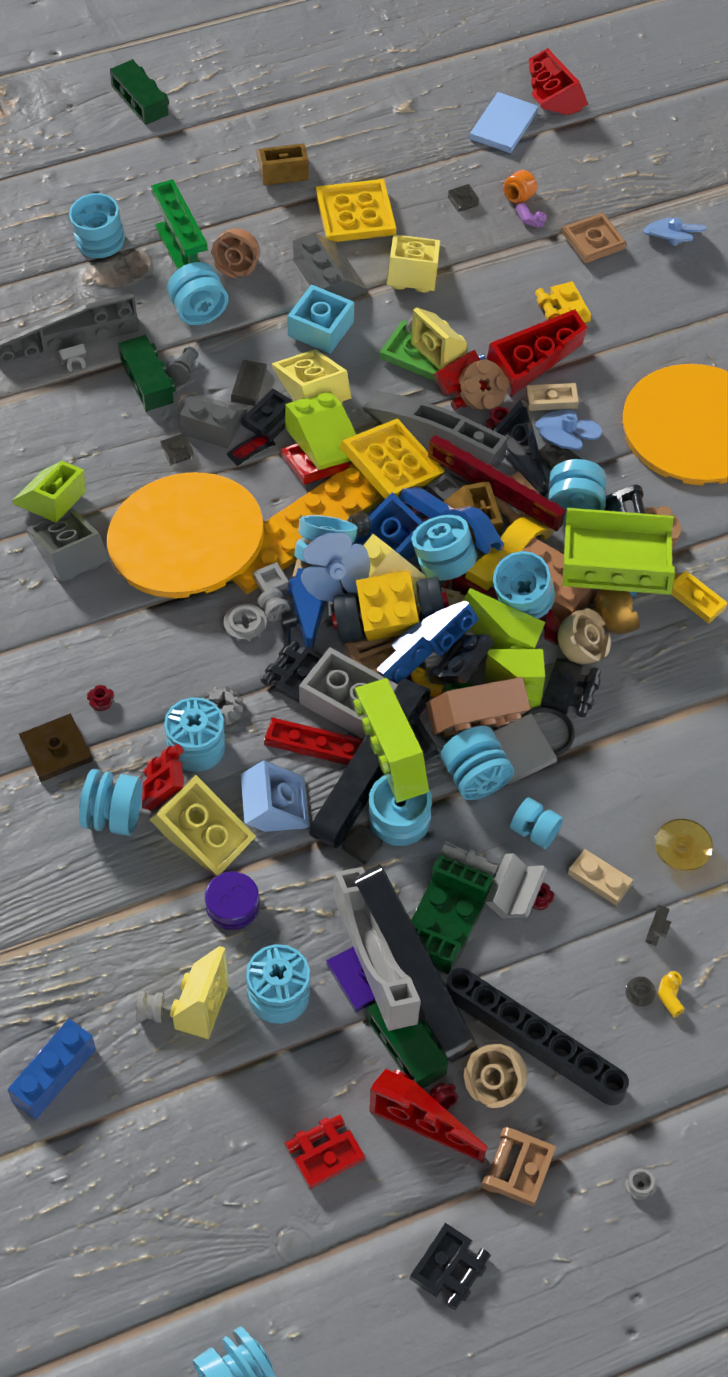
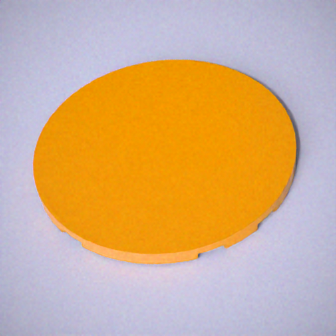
(680, 423)
(185, 534)

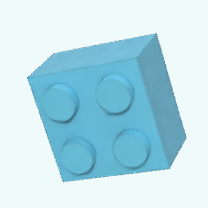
(320, 319)

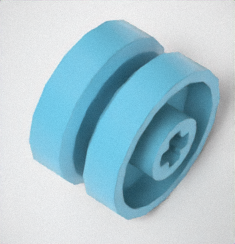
(197, 293)
(578, 485)
(316, 526)
(444, 547)
(401, 821)

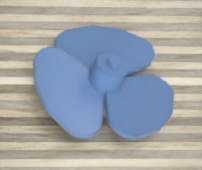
(673, 230)
(562, 425)
(340, 561)

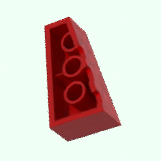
(537, 348)

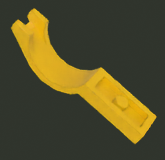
(515, 540)
(697, 596)

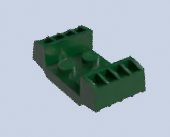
(450, 910)

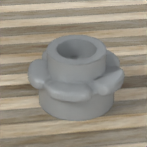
(646, 1178)

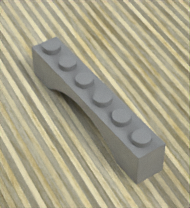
(389, 984)

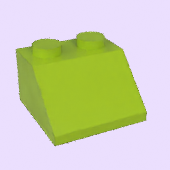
(516, 663)

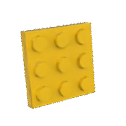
(355, 210)
(391, 458)

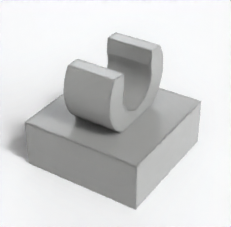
(71, 355)
(270, 577)

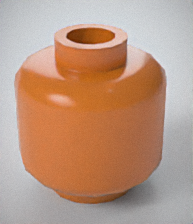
(520, 187)

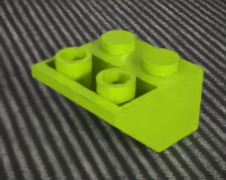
(53, 491)

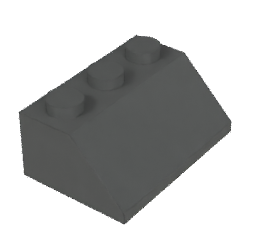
(327, 266)

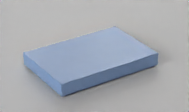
(504, 122)

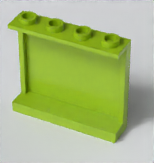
(618, 551)

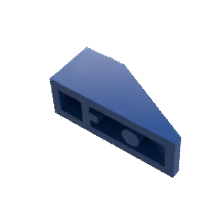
(307, 609)

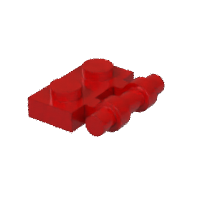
(449, 378)
(163, 777)
(328, 1159)

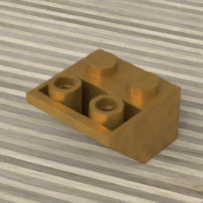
(283, 164)
(480, 497)

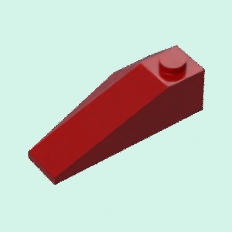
(555, 85)
(410, 1106)

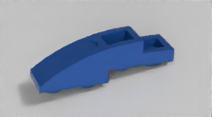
(430, 635)

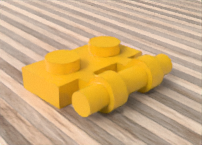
(565, 298)

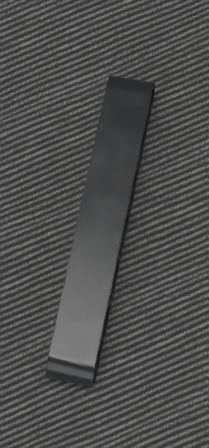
(358, 778)
(416, 963)
(541, 1049)

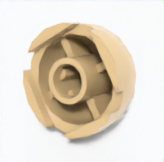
(583, 637)
(495, 1075)

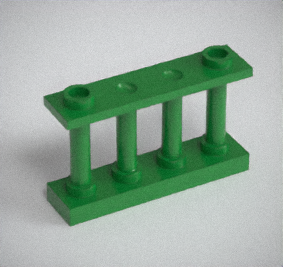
(179, 229)

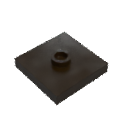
(55, 747)

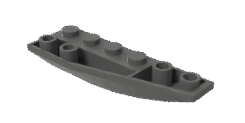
(71, 328)
(427, 419)

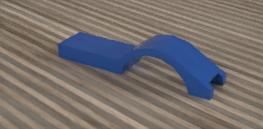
(483, 529)

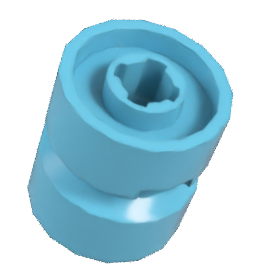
(539, 824)

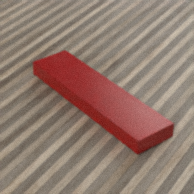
(311, 741)

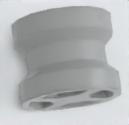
(273, 604)
(150, 1007)

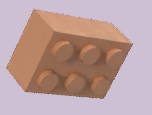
(566, 599)
(478, 706)

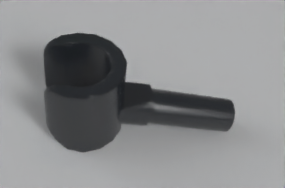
(289, 620)

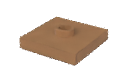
(594, 238)

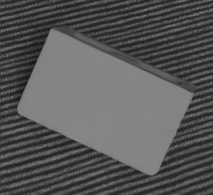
(515, 888)

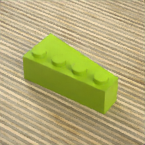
(392, 739)

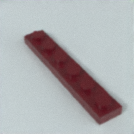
(503, 486)

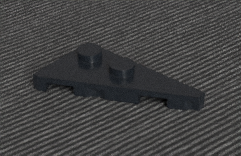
(522, 445)

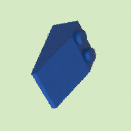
(394, 525)

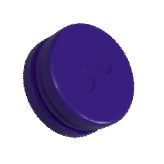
(232, 900)

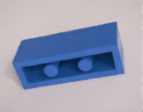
(51, 1069)

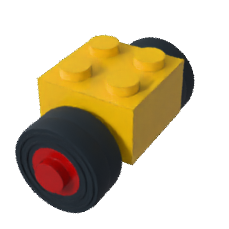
(386, 606)

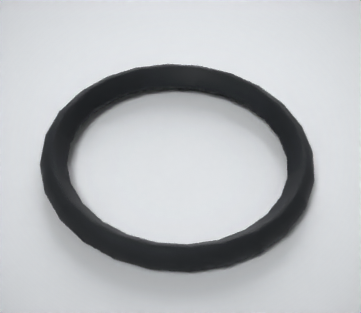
(568, 722)

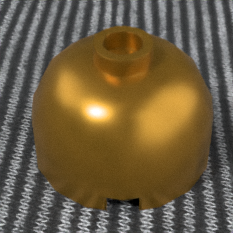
(616, 611)

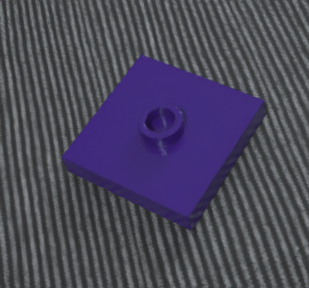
(351, 979)

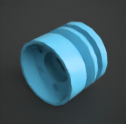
(97, 225)
(525, 573)
(199, 730)
(477, 762)
(116, 803)
(274, 998)
(241, 1361)

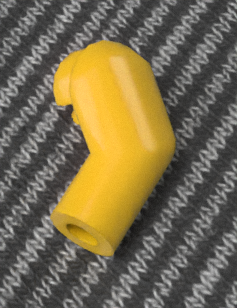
(418, 676)
(668, 991)

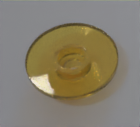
(684, 834)

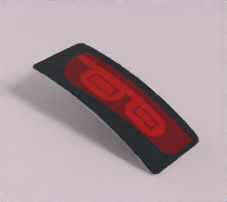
(248, 449)

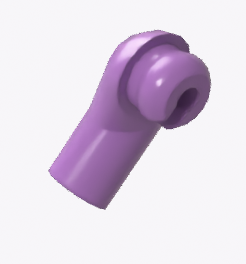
(529, 219)

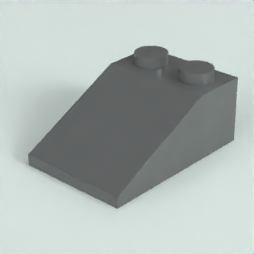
(68, 545)

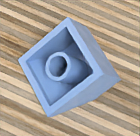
(274, 798)

